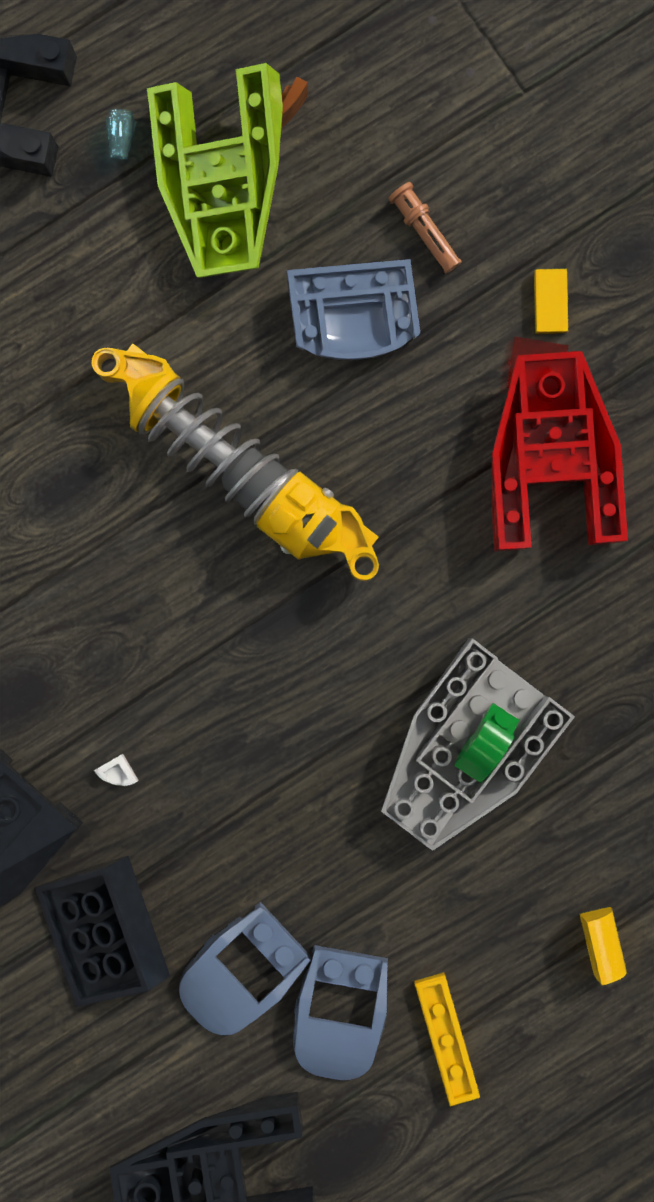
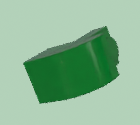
(488, 744)

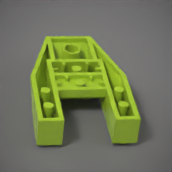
(223, 187)

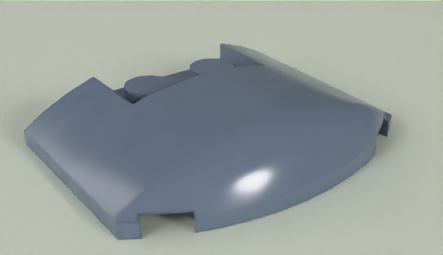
(353, 309)

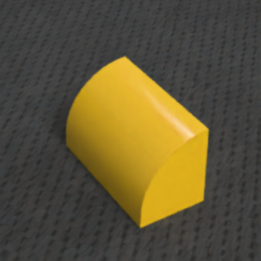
(603, 945)

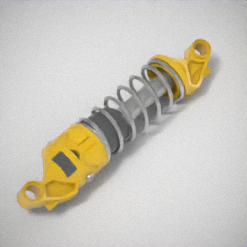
(281, 500)

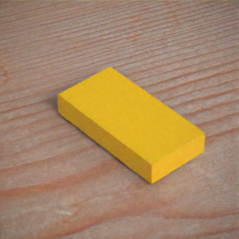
(551, 301)

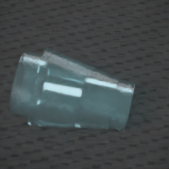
(120, 132)

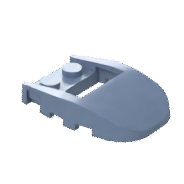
(216, 994)
(336, 1047)

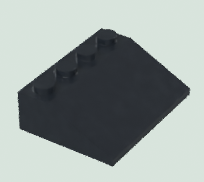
(103, 932)

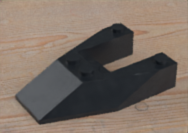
(39, 59)
(206, 1160)

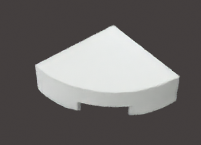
(117, 772)

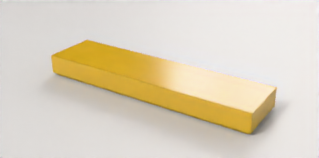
(447, 1039)

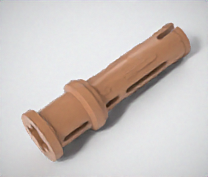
(419, 212)

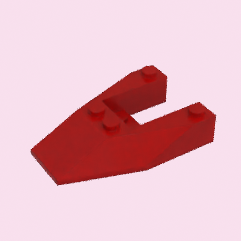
(551, 434)

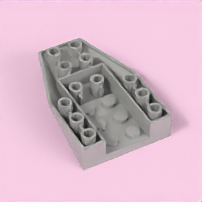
(427, 790)

